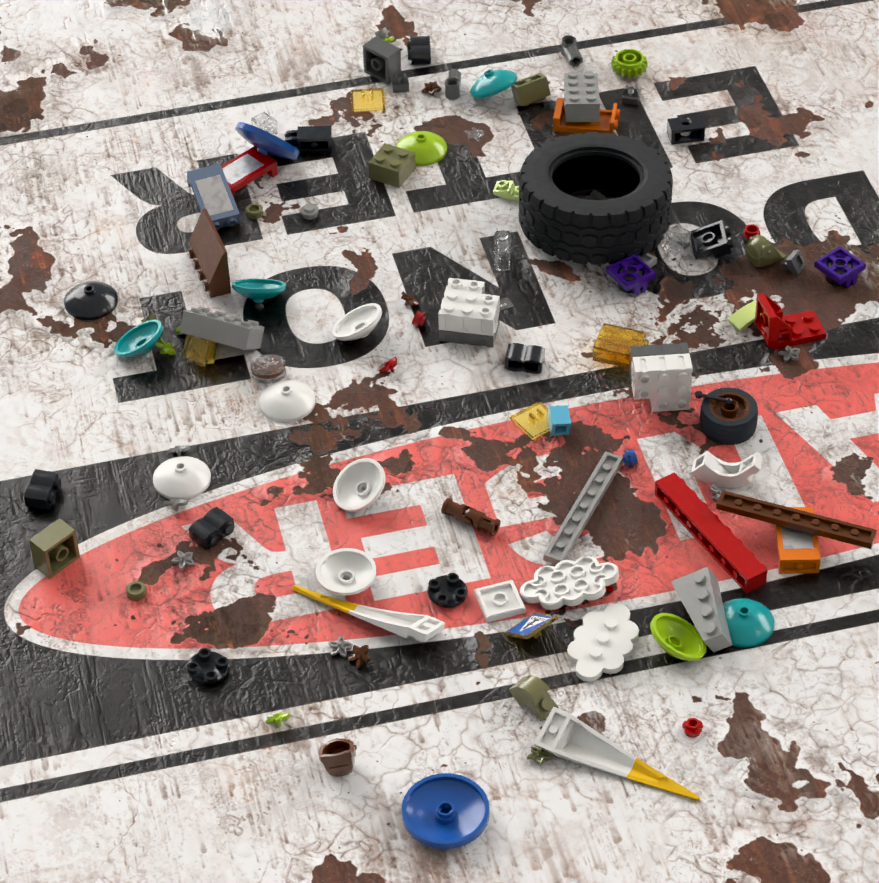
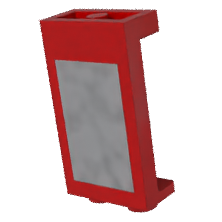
(248, 168)

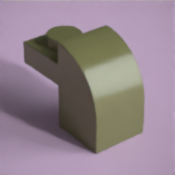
(534, 692)

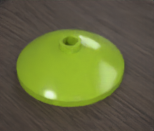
(428, 147)
(677, 637)

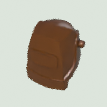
(338, 756)

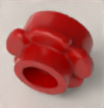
(750, 231)
(419, 319)
(692, 727)

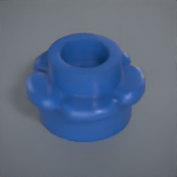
(630, 458)

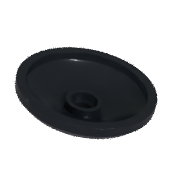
(91, 300)

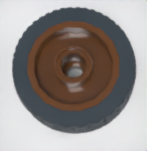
(731, 422)

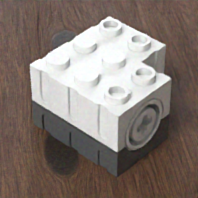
(468, 314)
(662, 375)

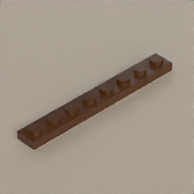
(796, 519)

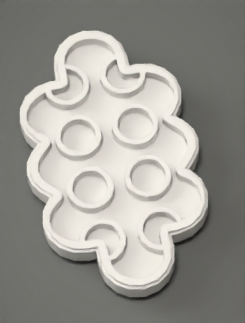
(569, 583)
(603, 642)

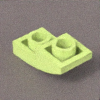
(506, 190)
(743, 317)

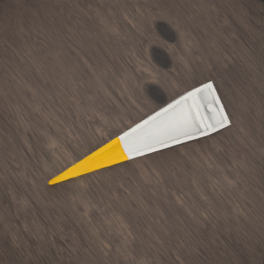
(407, 625)
(579, 743)

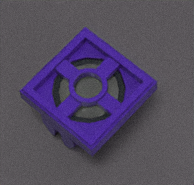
(840, 267)
(631, 274)

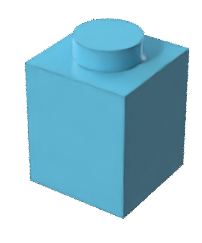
(559, 420)

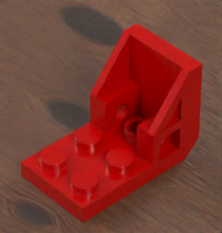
(788, 329)

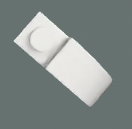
(726, 474)

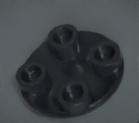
(447, 590)
(207, 666)

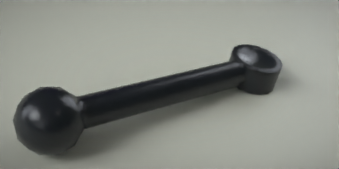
(698, 394)

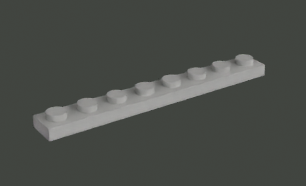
(583, 508)

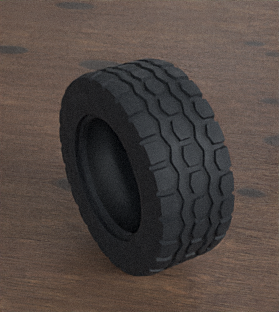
(595, 228)

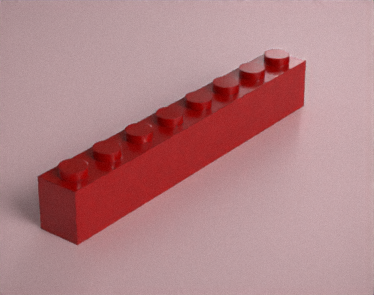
(711, 532)

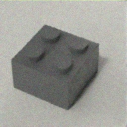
(381, 59)

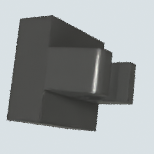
(400, 84)
(631, 96)
(794, 262)

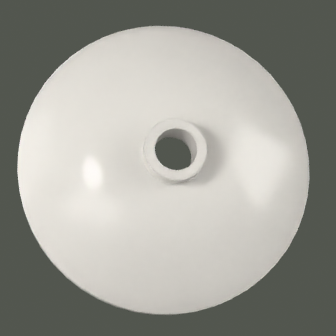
(357, 322)
(287, 401)
(181, 478)
(359, 485)
(345, 571)

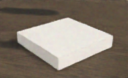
(499, 601)

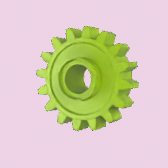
(629, 63)

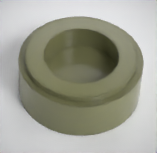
(254, 211)
(136, 590)

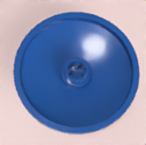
(266, 142)
(445, 811)

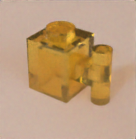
(200, 350)

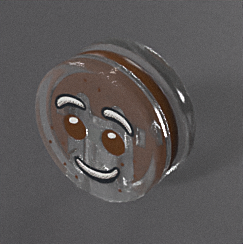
(268, 369)

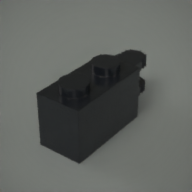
(311, 138)

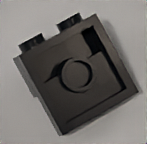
(711, 240)

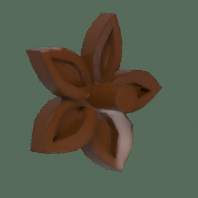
(431, 87)
(409, 300)
(360, 655)

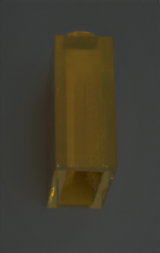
(614, 344)

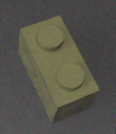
(530, 89)

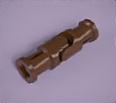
(470, 516)

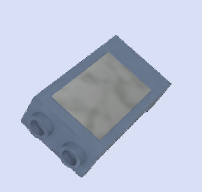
(214, 195)

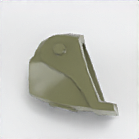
(761, 252)

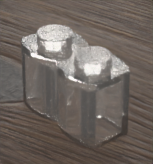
(502, 250)

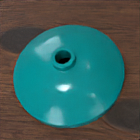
(493, 82)
(258, 288)
(139, 339)
(748, 622)

